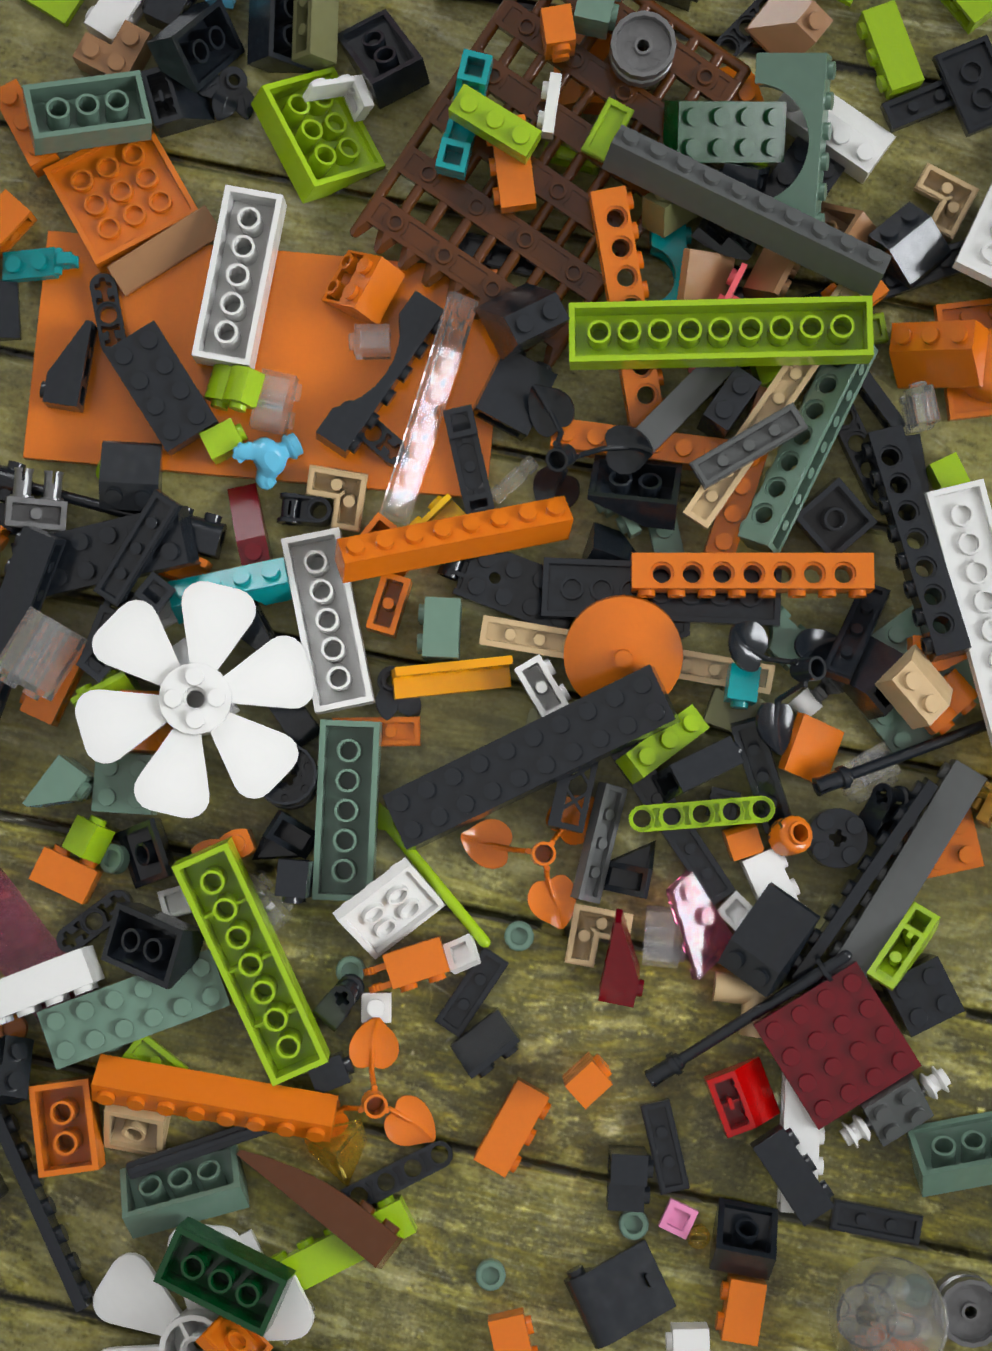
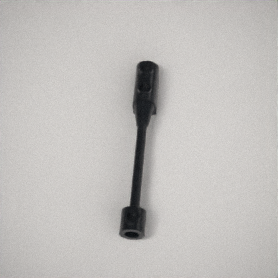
(207, 531)

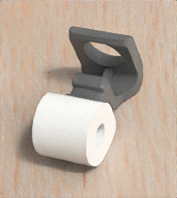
(810, 700)

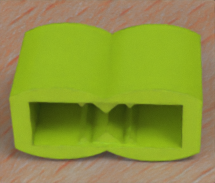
(234, 387)

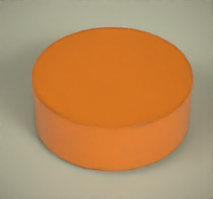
(17, 1027)

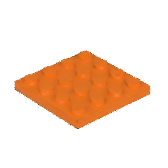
(120, 196)

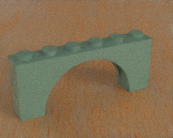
(807, 81)

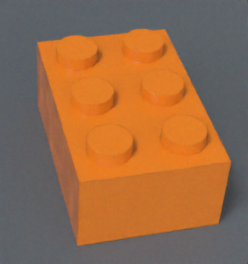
(66, 1127)

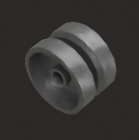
(659, 43)
(973, 1292)

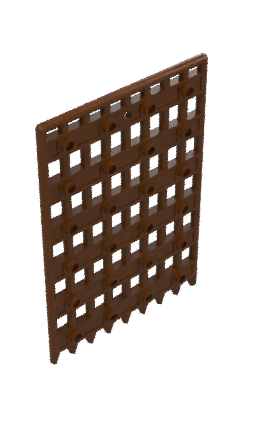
(557, 191)

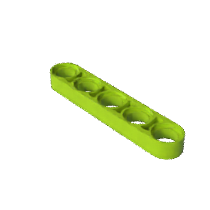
(716, 813)

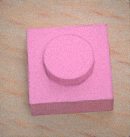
(678, 1218)

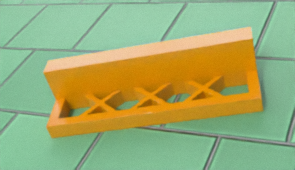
(451, 677)

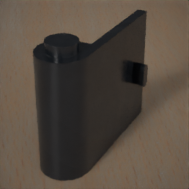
(615, 1295)

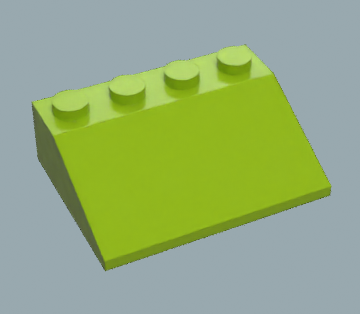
(316, 138)

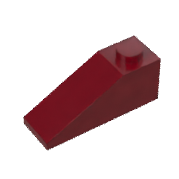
(249, 525)
(621, 967)

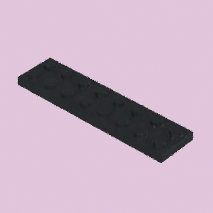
(577, 583)

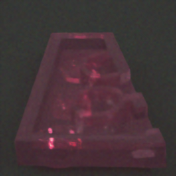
(700, 924)

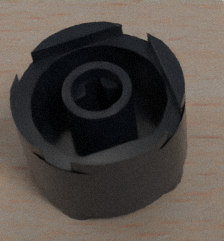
(852, 833)

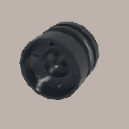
(304, 786)

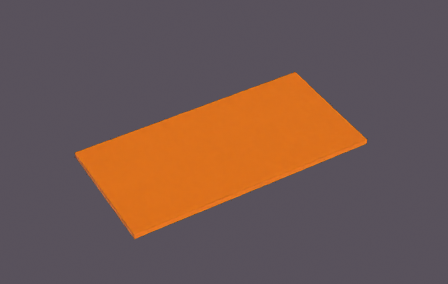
(297, 338)

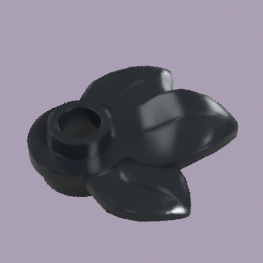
(229, 97)
(385, 699)

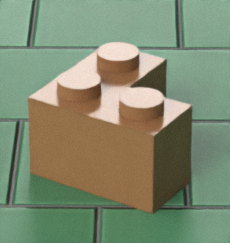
(125, 54)

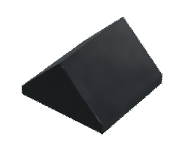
(148, 852)

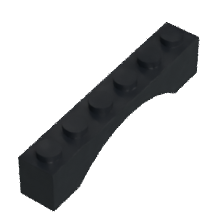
(347, 422)

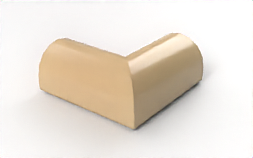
(952, 196)
(346, 489)
(586, 928)
(731, 989)

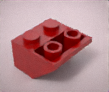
(742, 1096)

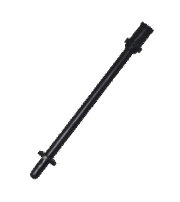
(844, 777)
(676, 1062)

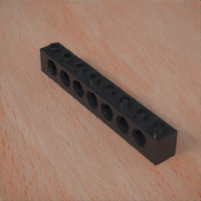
(894, 444)

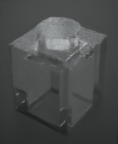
(371, 341)

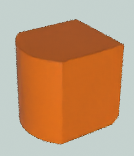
(742, 841)

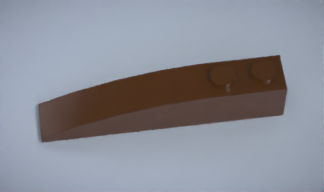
(335, 1210)

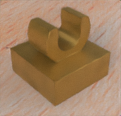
(984, 810)

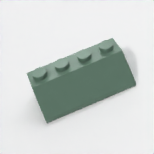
(952, 1153)
(194, 1188)

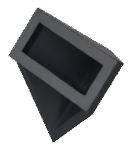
(607, 544)
(285, 839)
(632, 872)

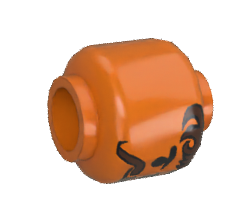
(790, 835)

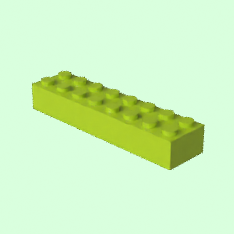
(251, 961)

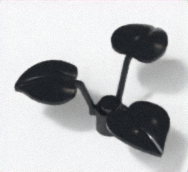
(553, 409)
(747, 648)

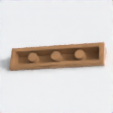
(164, 251)

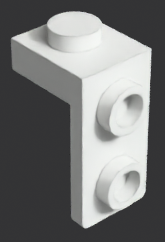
(351, 87)

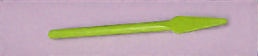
(386, 823)

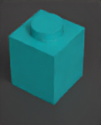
(741, 687)

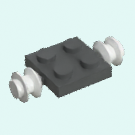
(896, 1108)

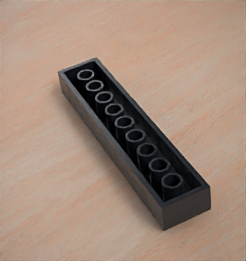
(531, 758)

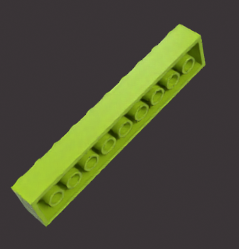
(721, 332)

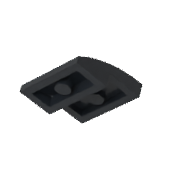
(723, 242)

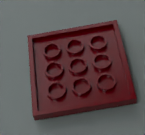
(837, 1045)

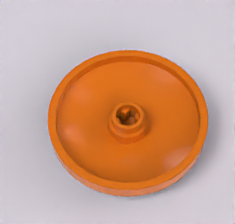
(618, 639)

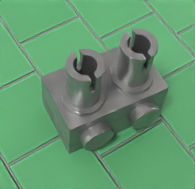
(44, 513)

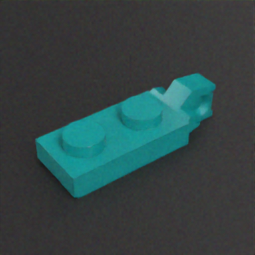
(37, 264)

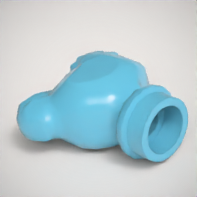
(268, 457)

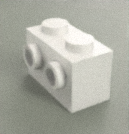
(541, 686)

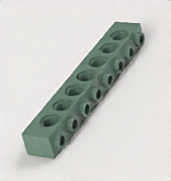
(809, 457)

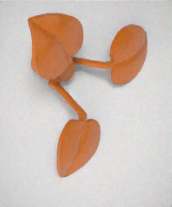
(550, 899)
(410, 1119)

